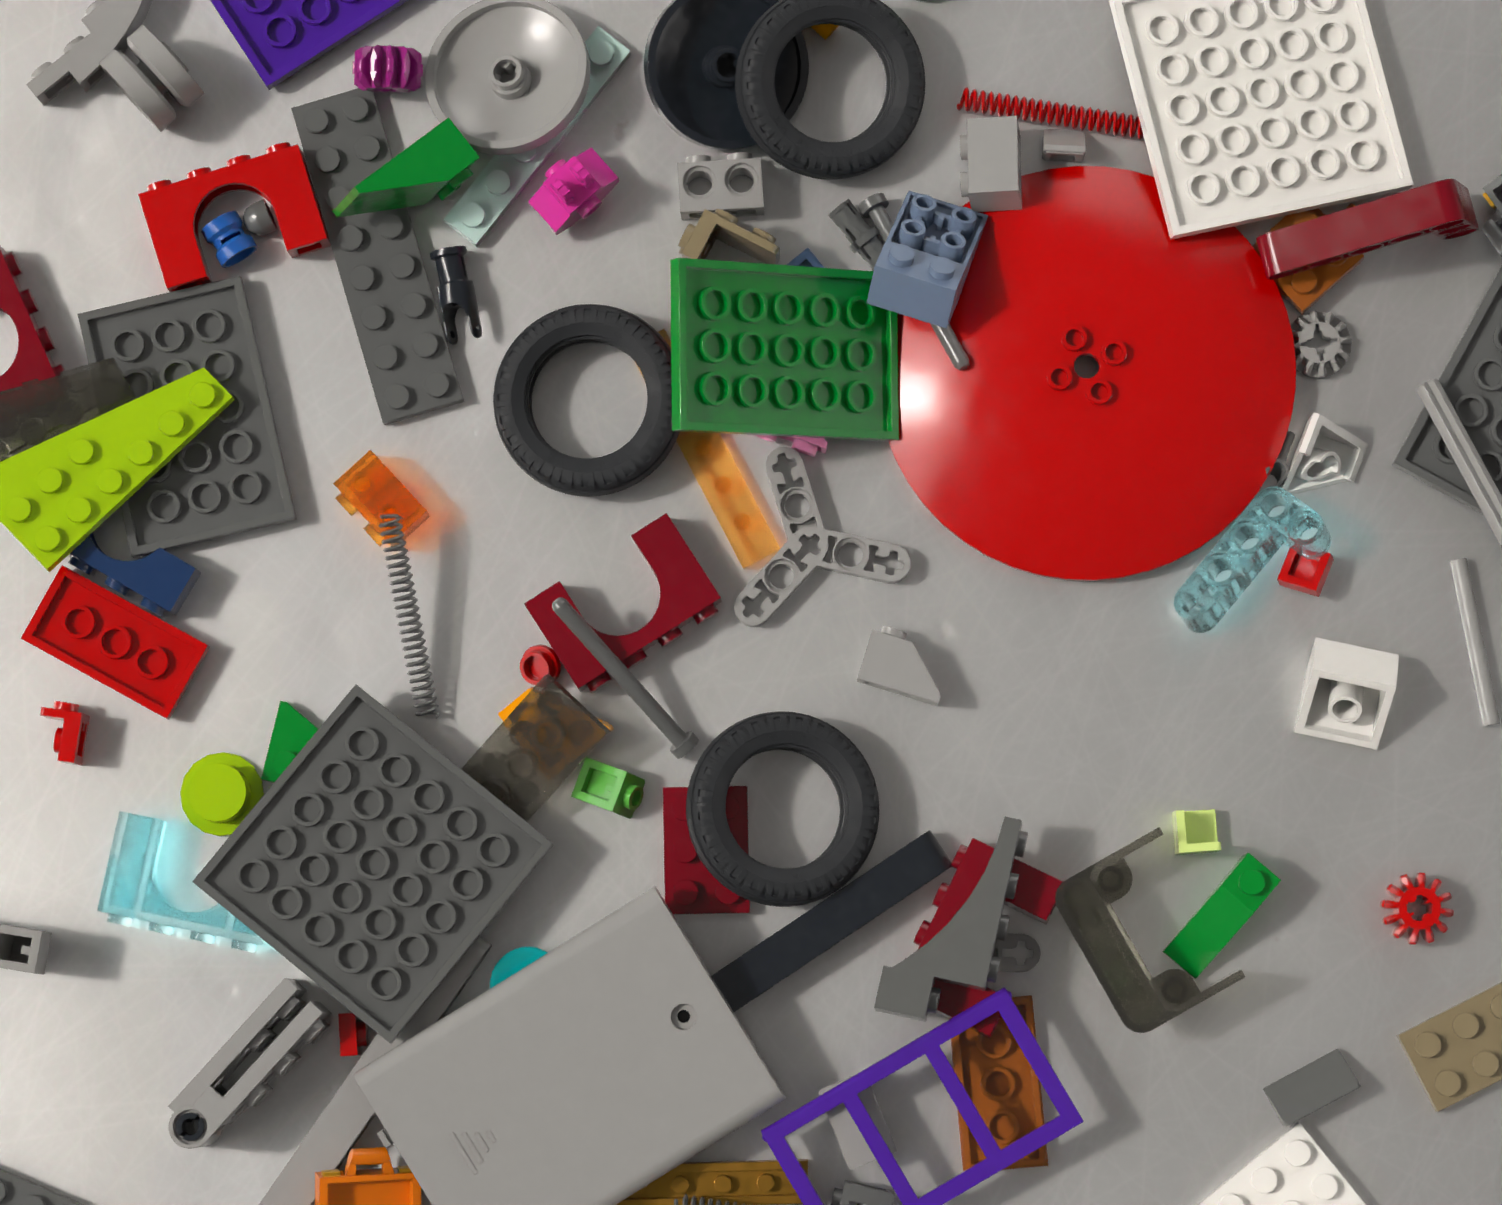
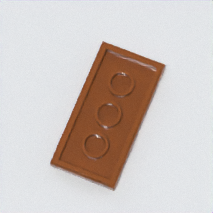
(1000, 1088)

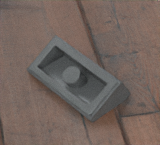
(1311, 1087)

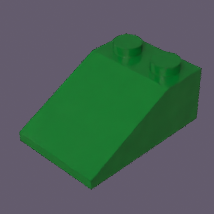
(415, 176)

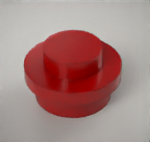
(538, 662)

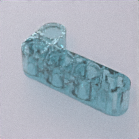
(1248, 563)

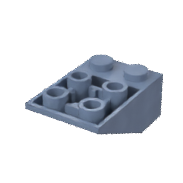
(926, 259)

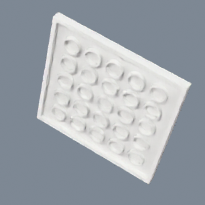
(1259, 107)

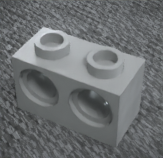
(721, 194)

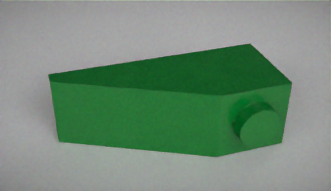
(1221, 915)

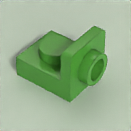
(609, 788)

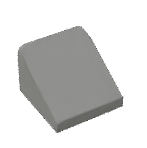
(1063, 145)

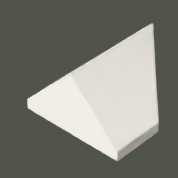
(1324, 456)

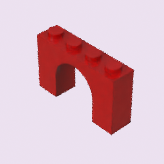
(176, 209)

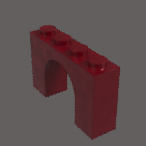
(34, 343)
(684, 597)
(1033, 898)

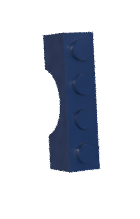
(157, 577)

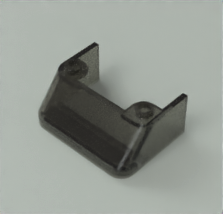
(1135, 995)

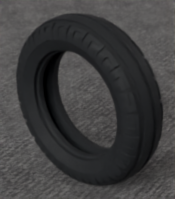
(786, 143)
(514, 400)
(855, 793)

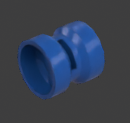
(229, 239)

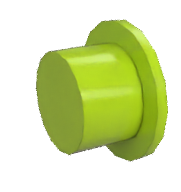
(220, 792)

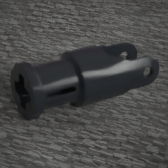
(455, 291)

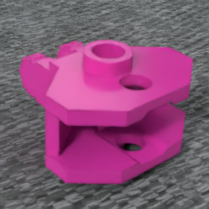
(573, 190)

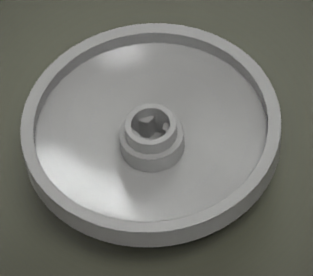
(508, 74)

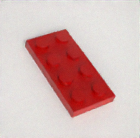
(115, 642)

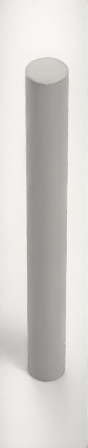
(1474, 642)

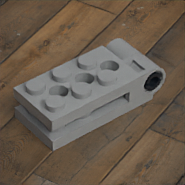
(207, 1098)

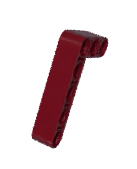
(1431, 208)

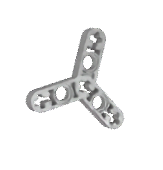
(828, 545)

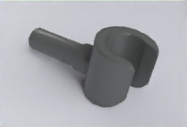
(1281, 469)

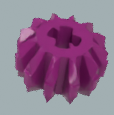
(387, 69)

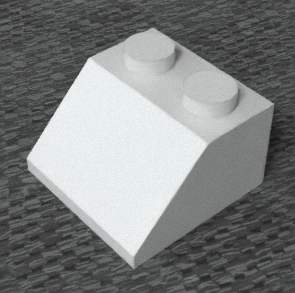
(1347, 693)

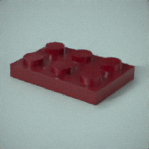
(686, 879)

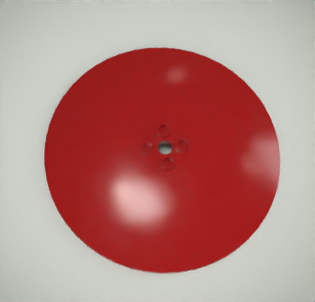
(1113, 465)

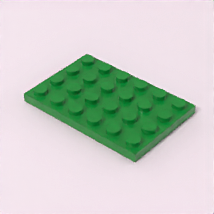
(781, 352)

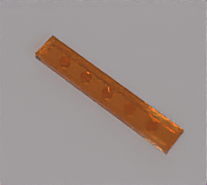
(726, 493)

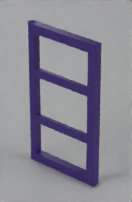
(929, 1044)

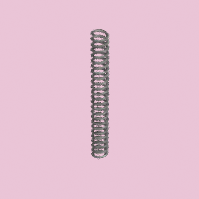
(406, 580)

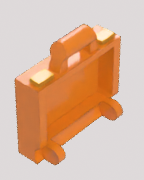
(367, 1186)

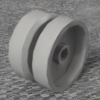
(152, 77)

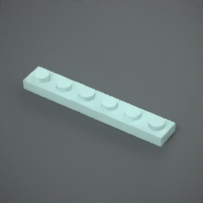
(509, 174)

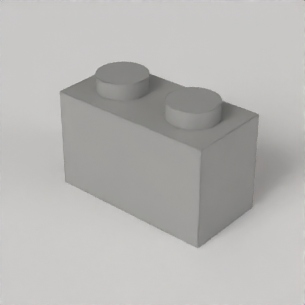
(993, 164)

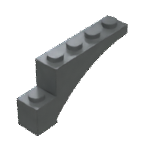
(965, 946)

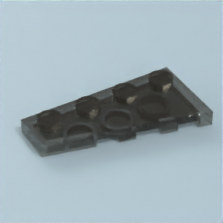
(58, 404)

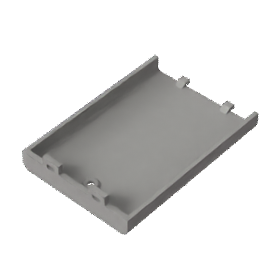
(574, 1073)

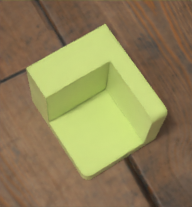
(1195, 832)

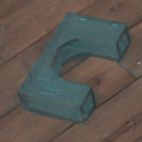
(133, 889)

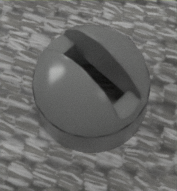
(259, 218)

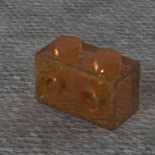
(375, 492)

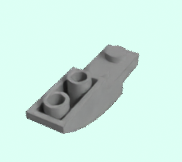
(109, 27)

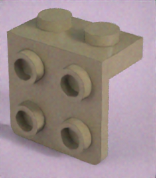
(721, 225)

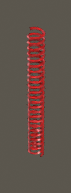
(1050, 113)

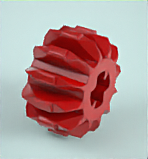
(1409, 895)

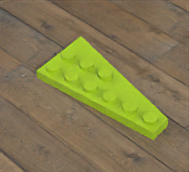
(82, 476)

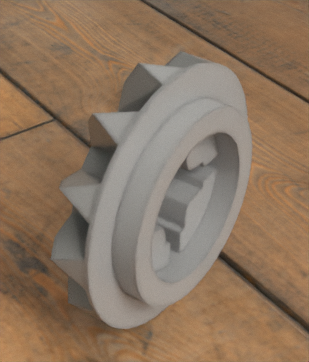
(1333, 356)

